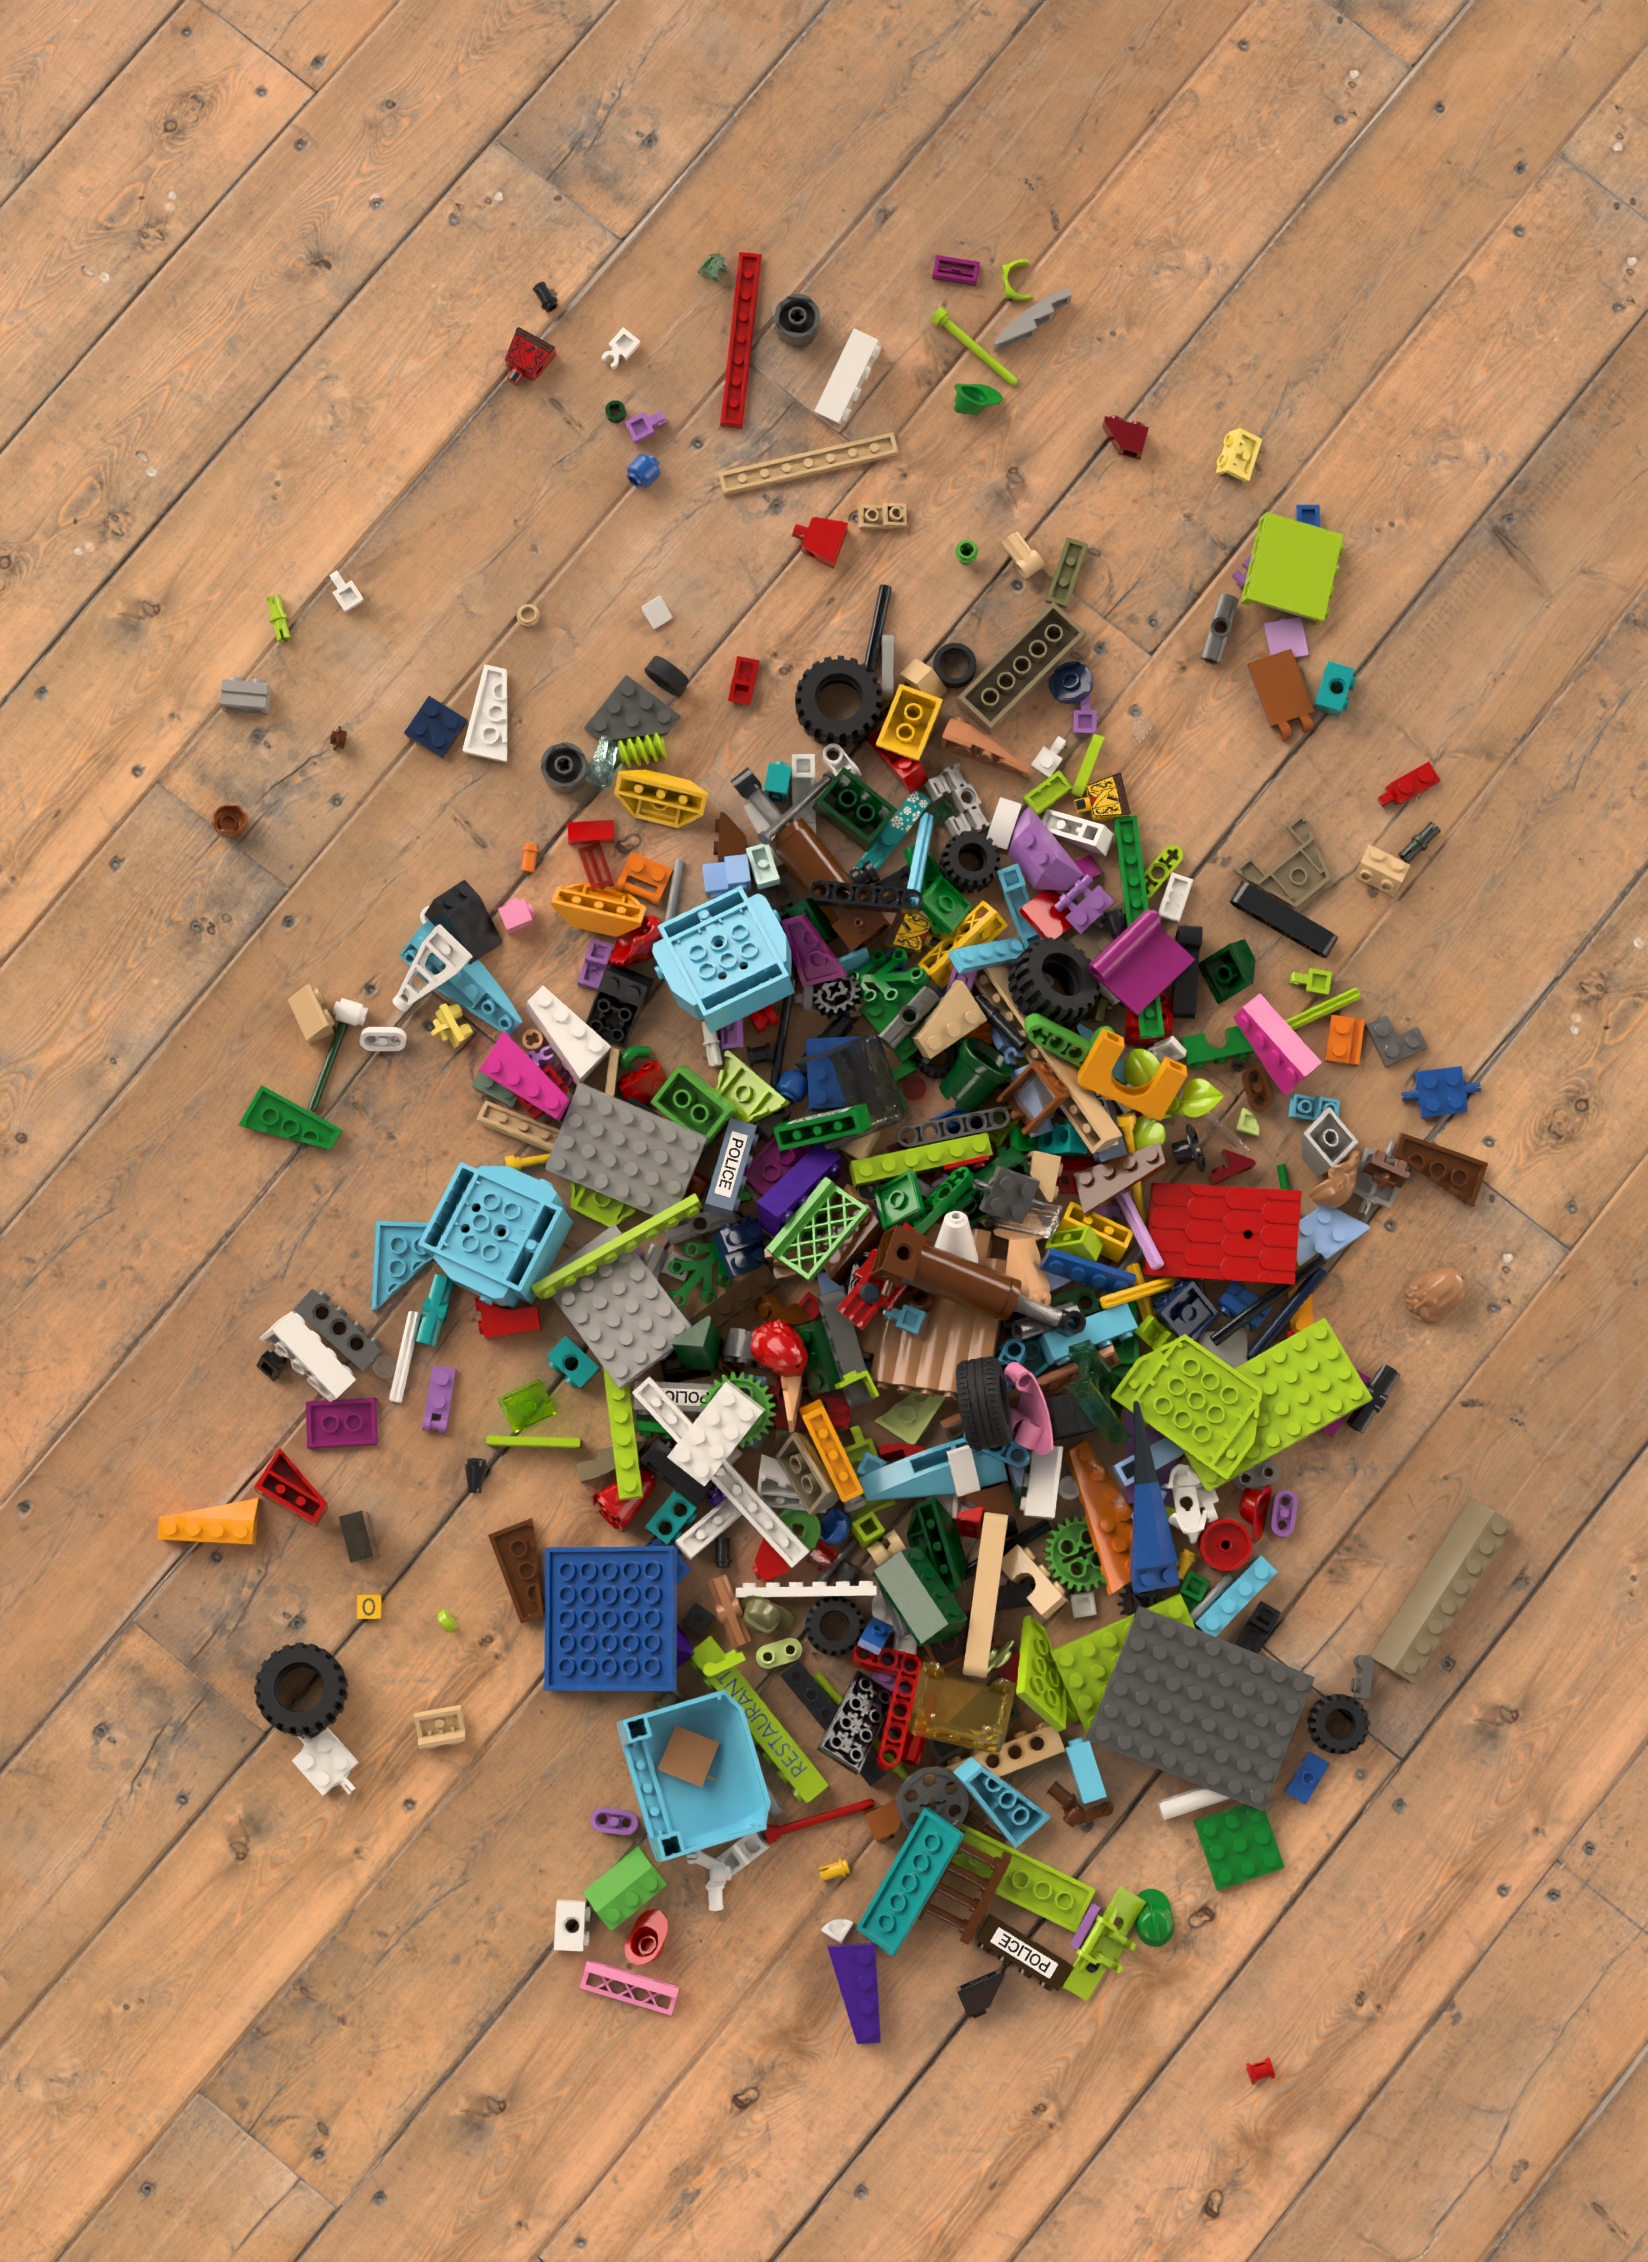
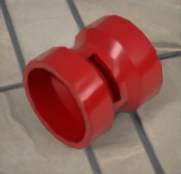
(763, 1018)

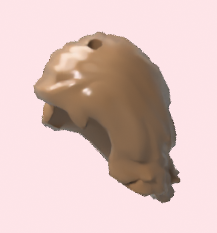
(1337, 1183)
(1436, 1293)

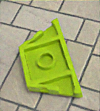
(747, 1091)
(599, 1206)

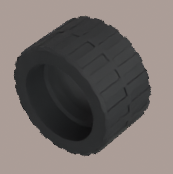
(1068, 1417)

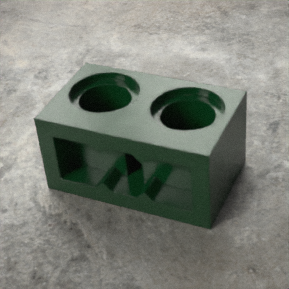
(1074, 1296)

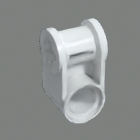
(843, 761)

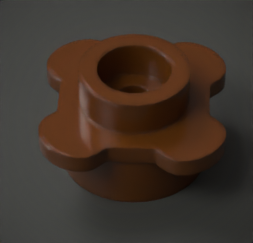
(338, 738)

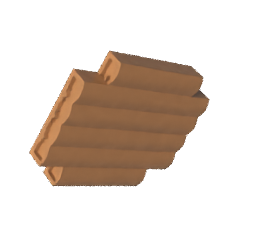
(946, 1337)

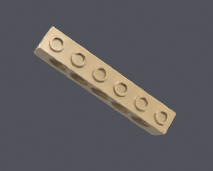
(1051, 1746)

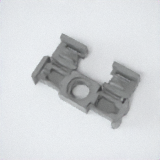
(955, 782)

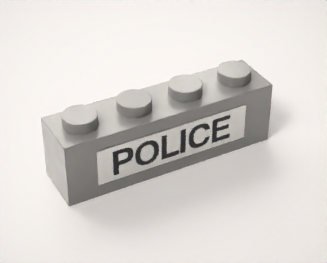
(685, 1395)

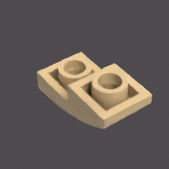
(882, 516)

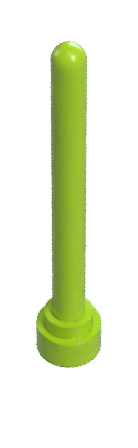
(941, 319)

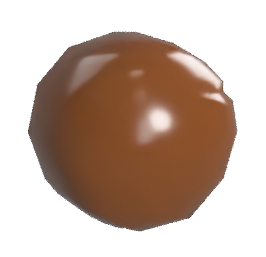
(229, 820)

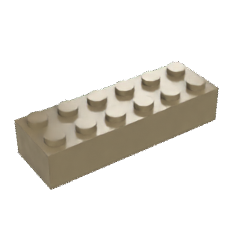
(1021, 668)

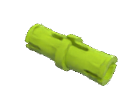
(278, 618)

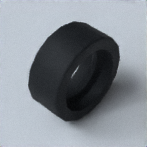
(955, 648)
(666, 675)

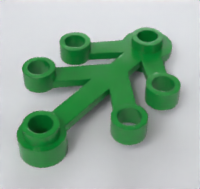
(884, 976)
(702, 1269)

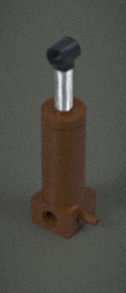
(811, 861)
(908, 1260)

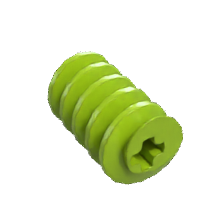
(642, 750)

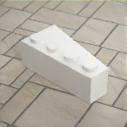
(848, 377)
(567, 1035)
(309, 1355)

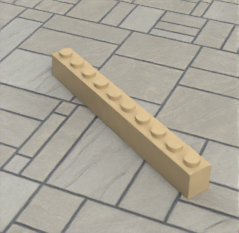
(1082, 1107)

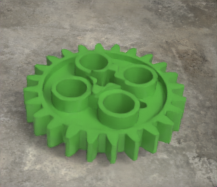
(757, 1394)
(1071, 1534)

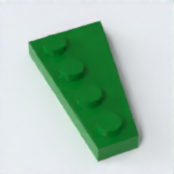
(285, 1119)

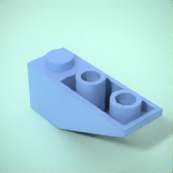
(1162, 1453)

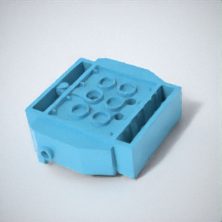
(694, 964)
(481, 1259)

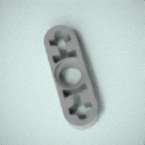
(887, 666)

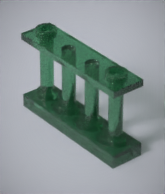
(1095, 1390)

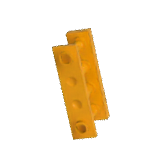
(831, 1450)

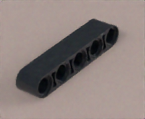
(875, 904)
(1283, 919)

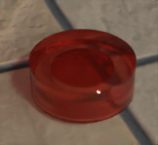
(914, 1088)

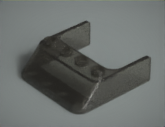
(864, 1079)

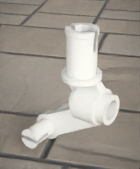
(718, 1877)

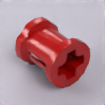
(1260, 2070)

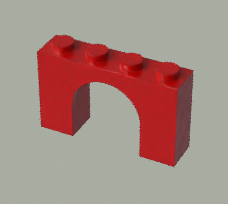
(502, 1322)

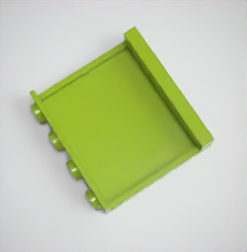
(1293, 567)

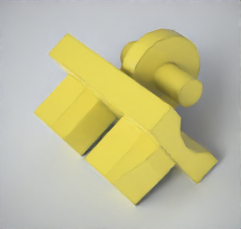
(447, 1026)

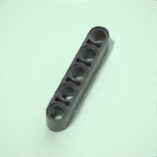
(942, 1127)
(844, 1346)

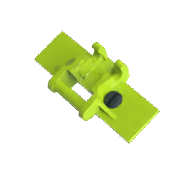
(1109, 1946)

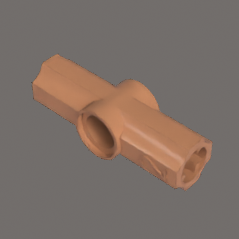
(729, 1611)

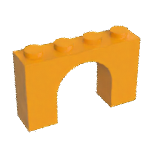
(1149, 1099)

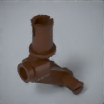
(1073, 1811)

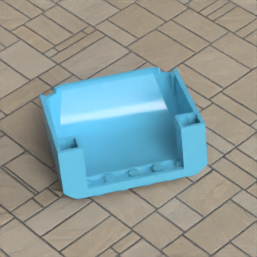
(680, 1814)

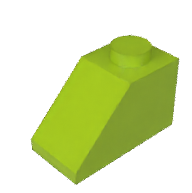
(1076, 1241)

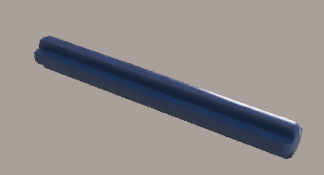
(1286, 1313)

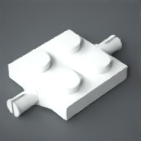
(325, 1762)

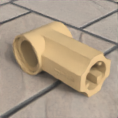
(1025, 559)

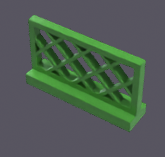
(805, 1220)

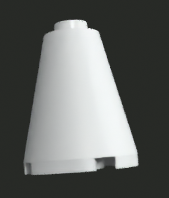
(957, 1237)

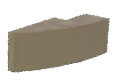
(600, 1467)

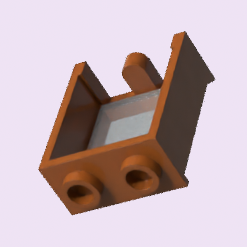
(1034, 1096)

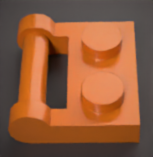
(645, 871)

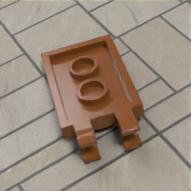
(1282, 692)

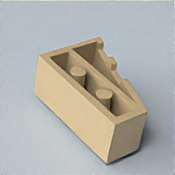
(949, 1021)

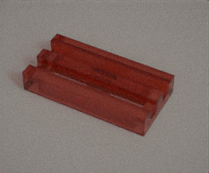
(601, 884)

